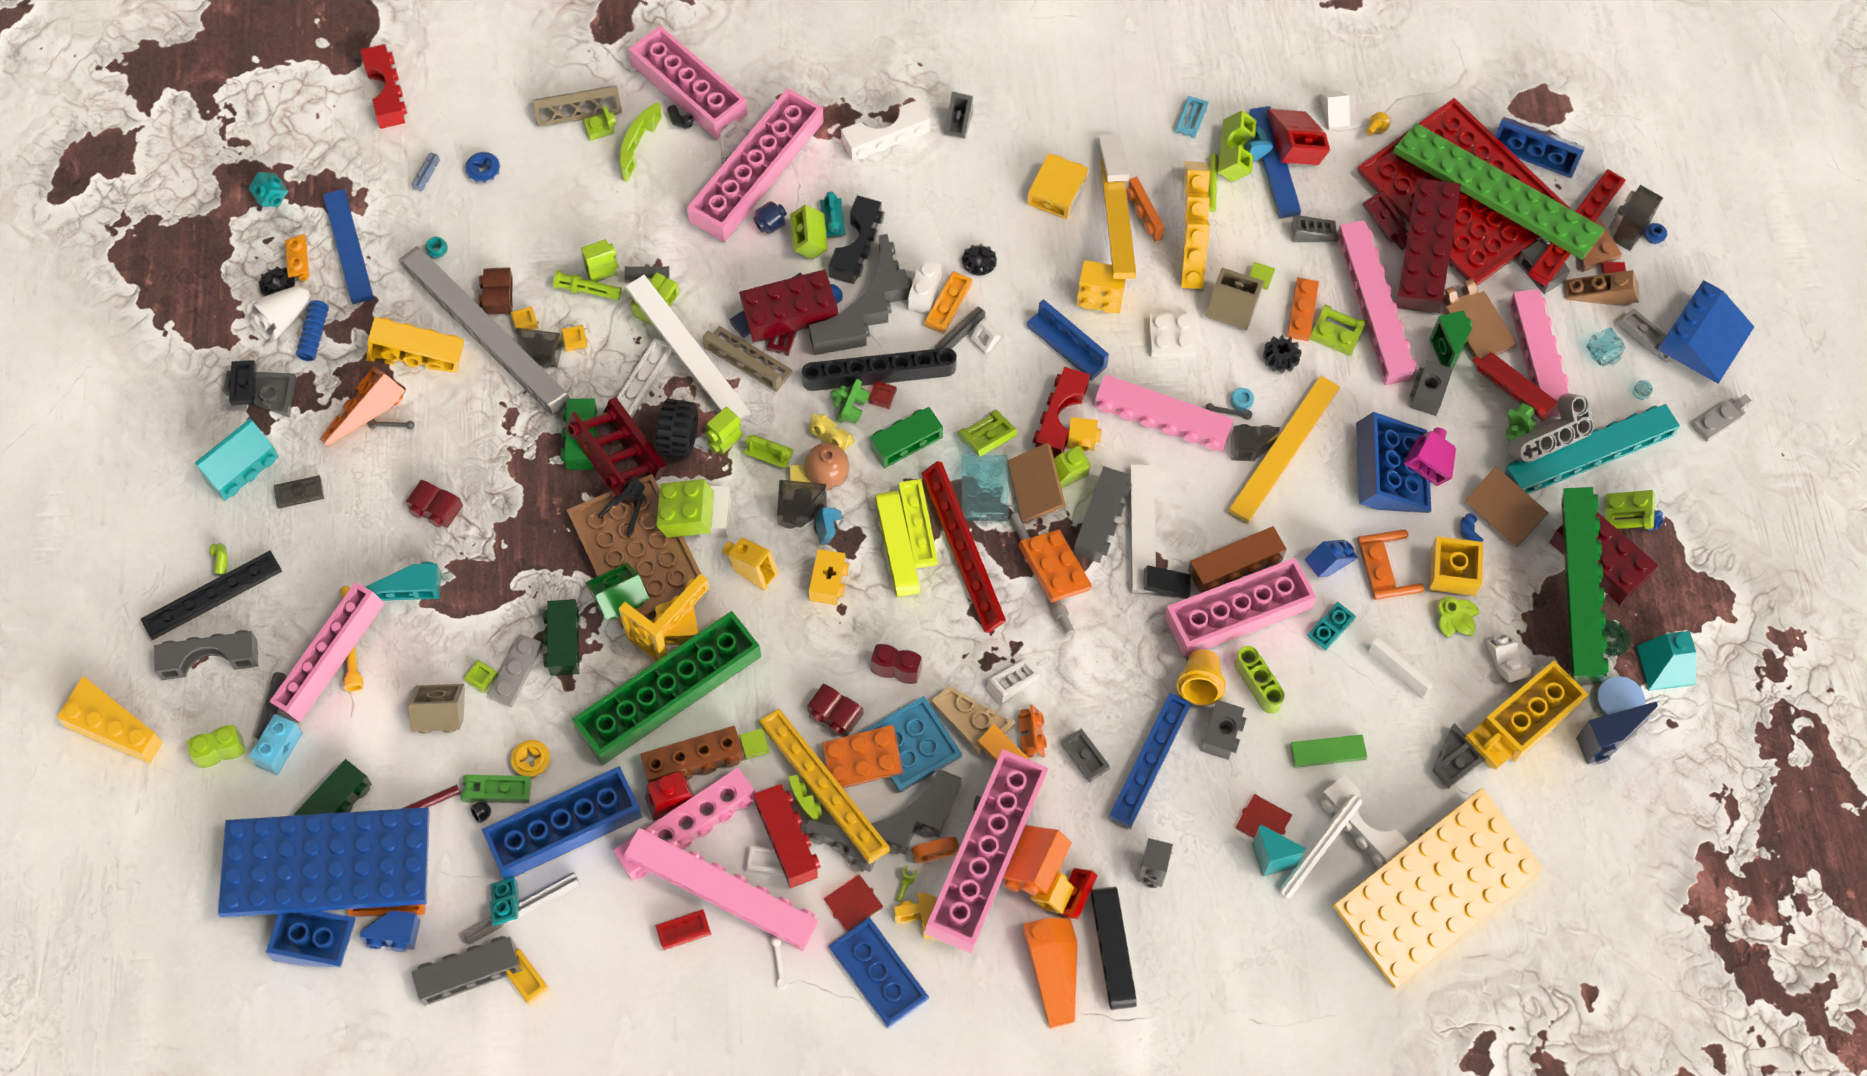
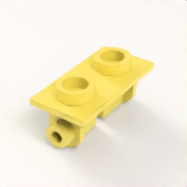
(825, 430)

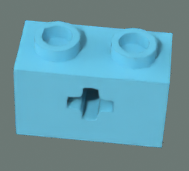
(276, 744)

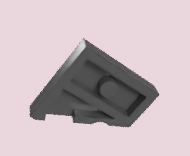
(1456, 758)

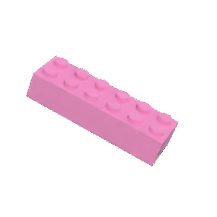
(687, 81)
(1239, 607)

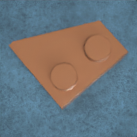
(1603, 251)

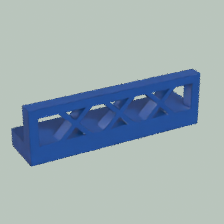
(1068, 340)

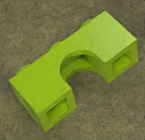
(1233, 158)

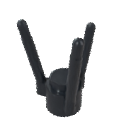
(630, 492)

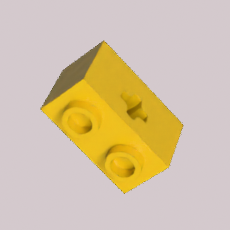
(828, 564)

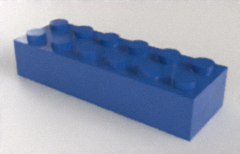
(562, 823)

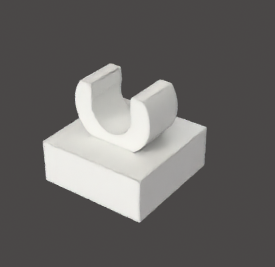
(985, 336)

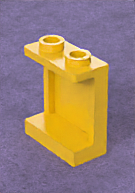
(1057, 185)

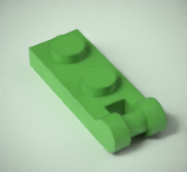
(496, 788)

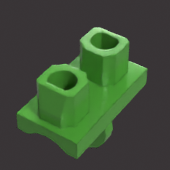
(856, 394)
(1520, 421)

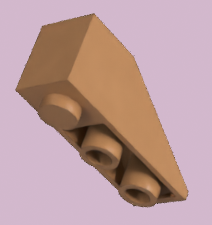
(1608, 288)

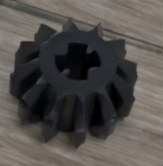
(1282, 354)

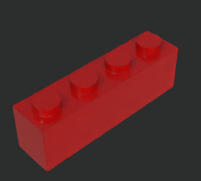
(786, 835)

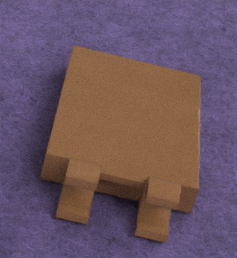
(1488, 329)

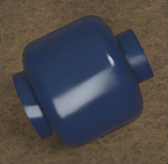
(770, 217)

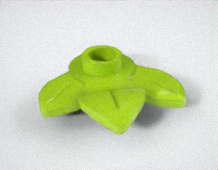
(1458, 619)

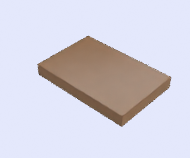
(1036, 483)
(1506, 506)

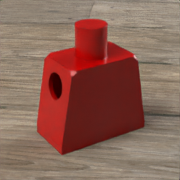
(667, 794)

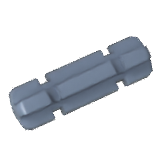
(425, 172)

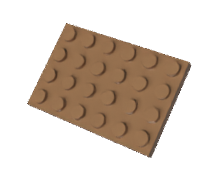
(660, 561)

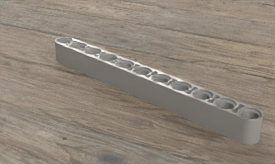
(484, 330)

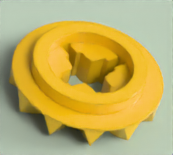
(521, 754)

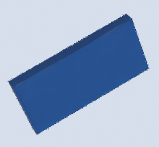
(878, 972)

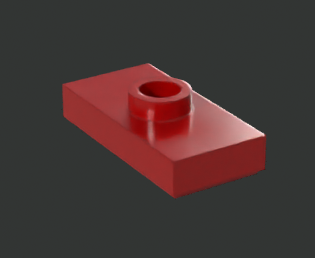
(683, 929)

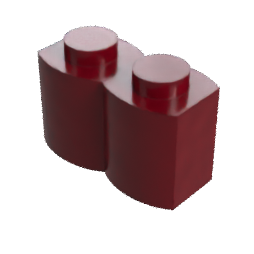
(434, 504)
(901, 664)
(835, 710)

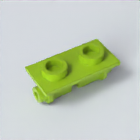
(768, 451)

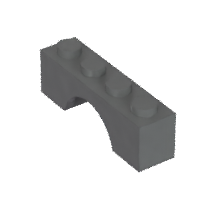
(175, 658)

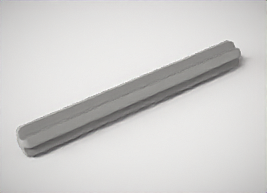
(525, 906)

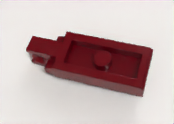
(1387, 219)

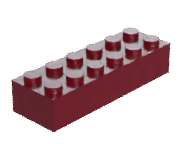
(1428, 245)

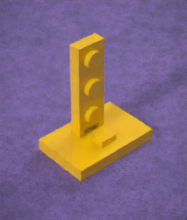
(650, 635)

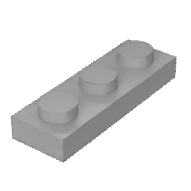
(515, 670)

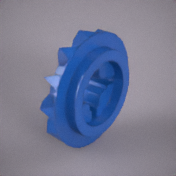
(479, 160)

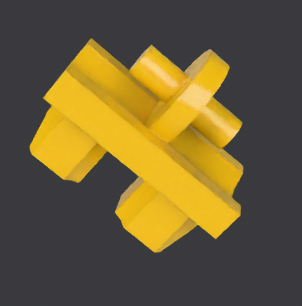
(1489, 746)

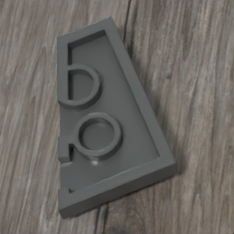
(272, 391)

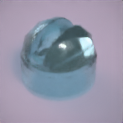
(1643, 390)

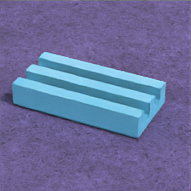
(1187, 130)

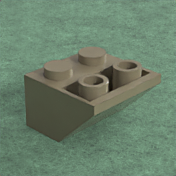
(1234, 298)

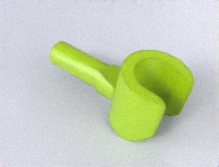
(906, 881)

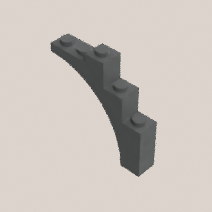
(851, 326)
(925, 814)

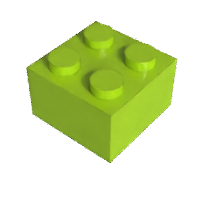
(685, 508)

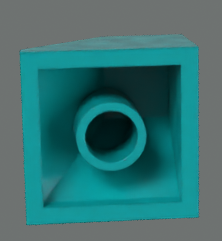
(1668, 661)

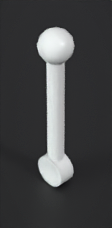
(781, 983)

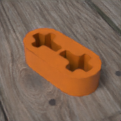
(935, 849)

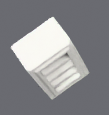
(1000, 689)

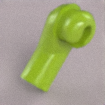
(221, 558)

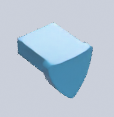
(1259, 145)
(825, 525)

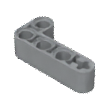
(1573, 426)

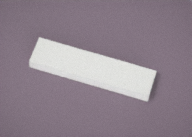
(644, 375)

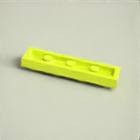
(918, 523)

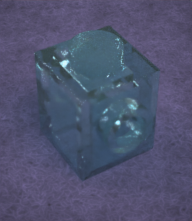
(1606, 347)

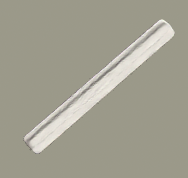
(1320, 846)

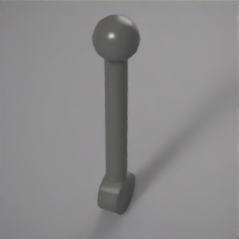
(1247, 414)
(373, 424)

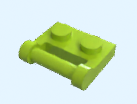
(1334, 335)
(988, 433)
(1631, 504)

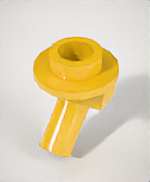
(1379, 123)

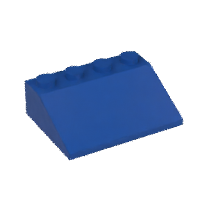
(1708, 333)
(1382, 475)

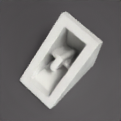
(1335, 109)

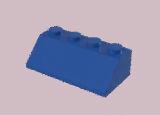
(1540, 147)

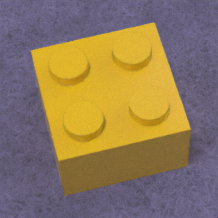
(1099, 289)
(1456, 566)

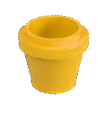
(1202, 678)

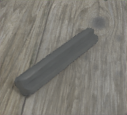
(962, 329)
(268, 708)

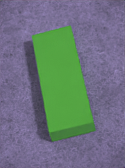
(1328, 750)

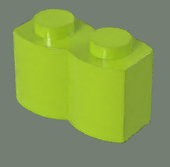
(600, 260)
(723, 431)
(211, 748)

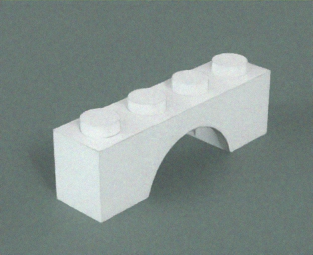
(862, 140)
(1379, 844)

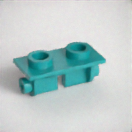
(833, 214)

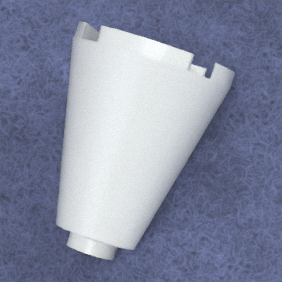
(277, 311)

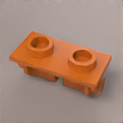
(1032, 722)

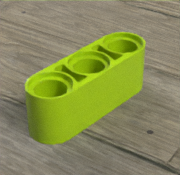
(1259, 690)

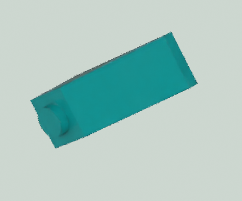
(411, 583)

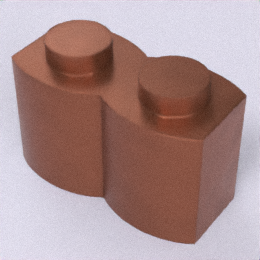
(497, 290)

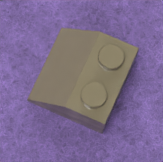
(437, 708)

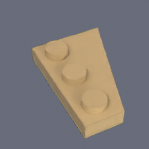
(968, 717)

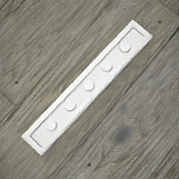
(1142, 523)

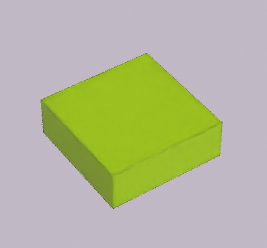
(1263, 273)
(480, 676)
(754, 743)

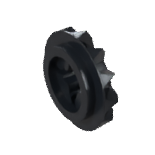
(987, 263)
(267, 285)

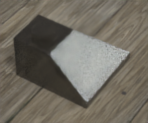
(799, 502)

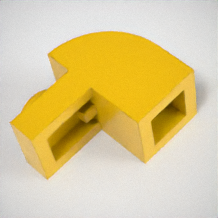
(922, 910)

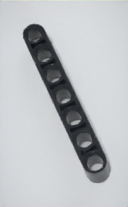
(888, 362)

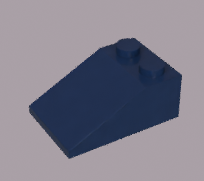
(1606, 734)

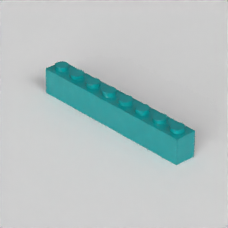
(1595, 450)

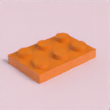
(1055, 565)
(863, 757)

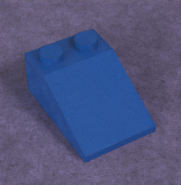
(310, 938)

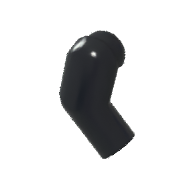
(678, 120)

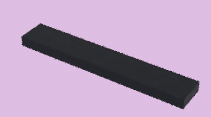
(211, 595)

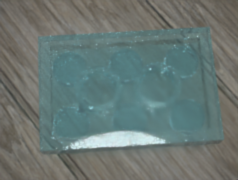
(985, 487)

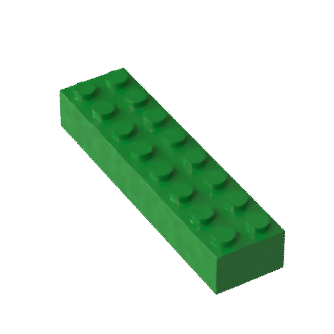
(1582, 585)
(666, 687)

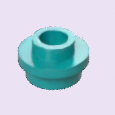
(436, 242)

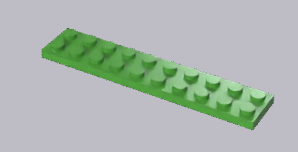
(1499, 191)

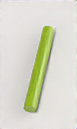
(1212, 189)

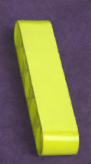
(897, 543)

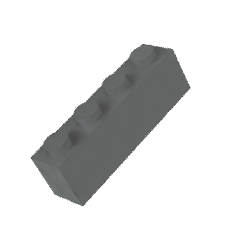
(1101, 514)
(466, 971)

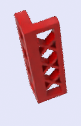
(1515, 384)

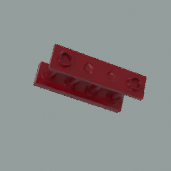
(626, 430)

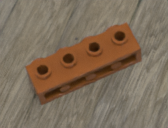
(1237, 559)
(694, 755)

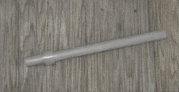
(1059, 611)

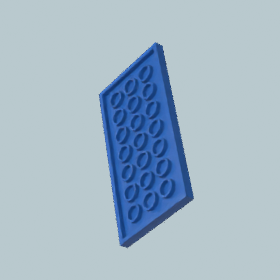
(324, 862)

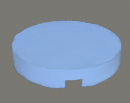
(1619, 695)

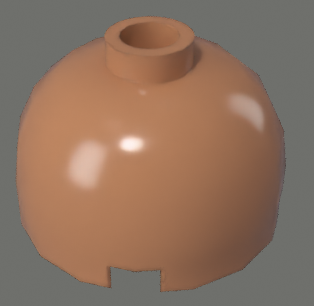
(826, 465)

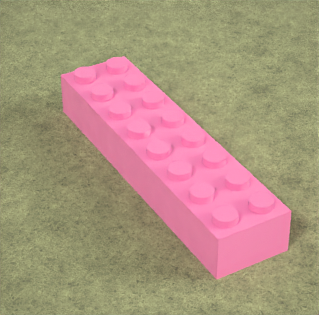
(755, 165)
(986, 851)

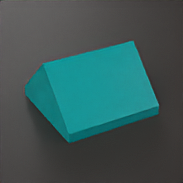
(1275, 851)

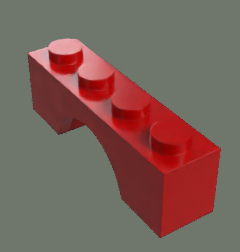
(387, 104)
(1069, 391)

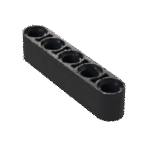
(1113, 948)

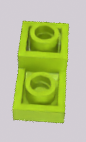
(806, 804)

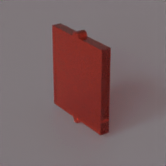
(1263, 813)
(853, 903)

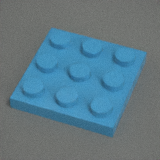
(921, 742)

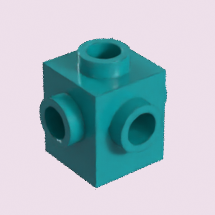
(268, 189)

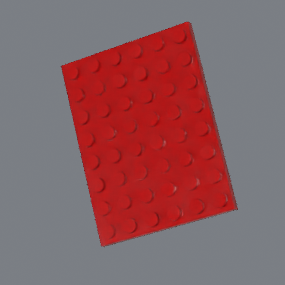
(1481, 236)

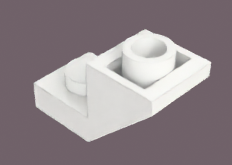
(1506, 658)

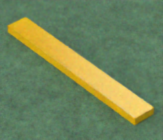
(1118, 228)
(1284, 449)
(824, 786)

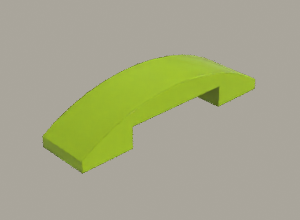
(645, 121)

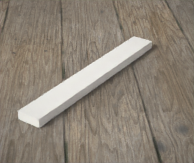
(685, 347)

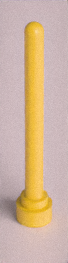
(353, 680)

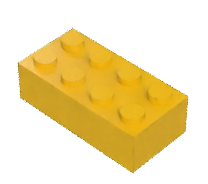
(1536, 709)

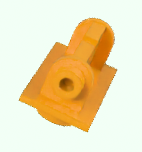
(297, 257)

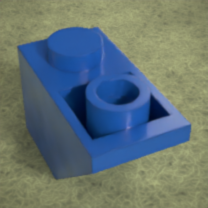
(1330, 557)
(392, 930)

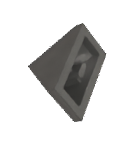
(959, 115)

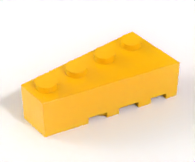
(413, 346)
(104, 720)

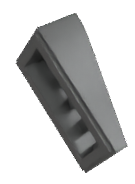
(1313, 236)

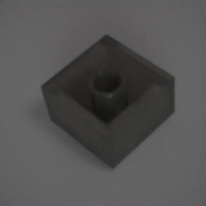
(1634, 216)

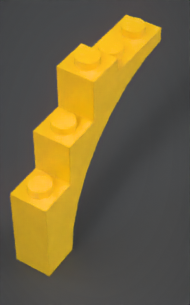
(1195, 223)

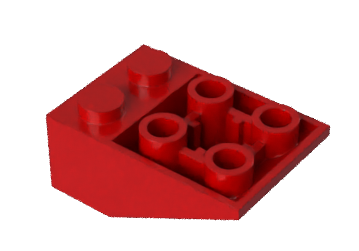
(1298, 137)

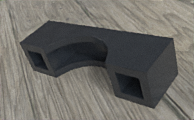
(848, 260)

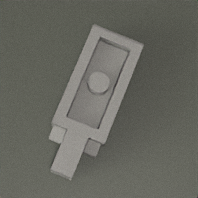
(1644, 332)
(1721, 417)

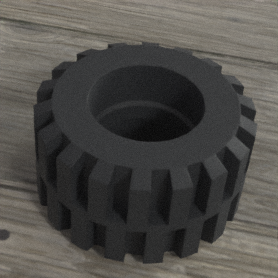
(676, 428)

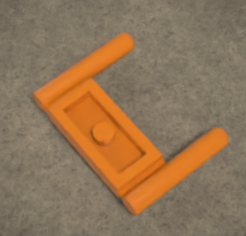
(1379, 568)

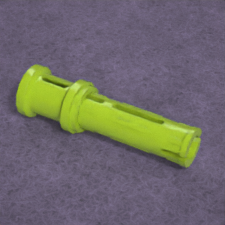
(577, 284)

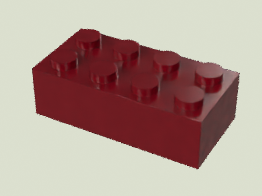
(788, 305)
(1622, 561)

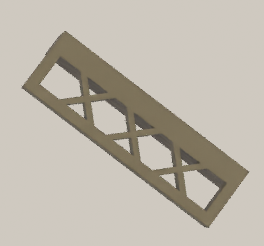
(571, 98)
(746, 362)

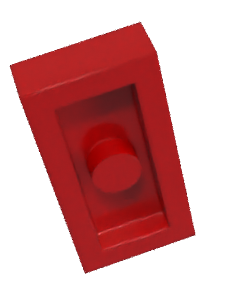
(1083, 882)

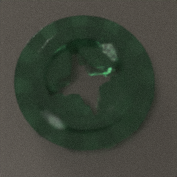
(1618, 631)

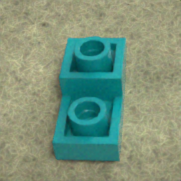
(1331, 626)
(504, 901)

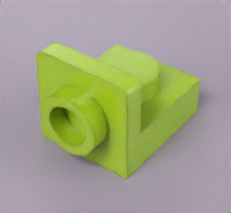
(600, 125)

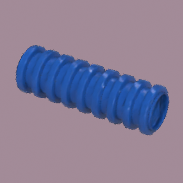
(312, 330)

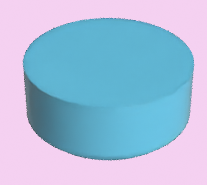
(1242, 399)

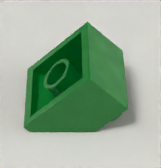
(1450, 337)
(615, 588)

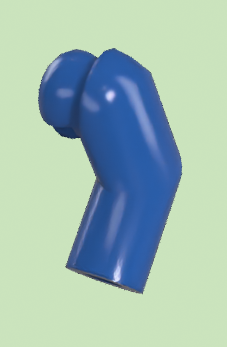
(1467, 528)

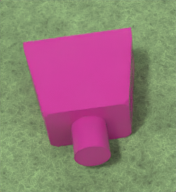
(1433, 457)

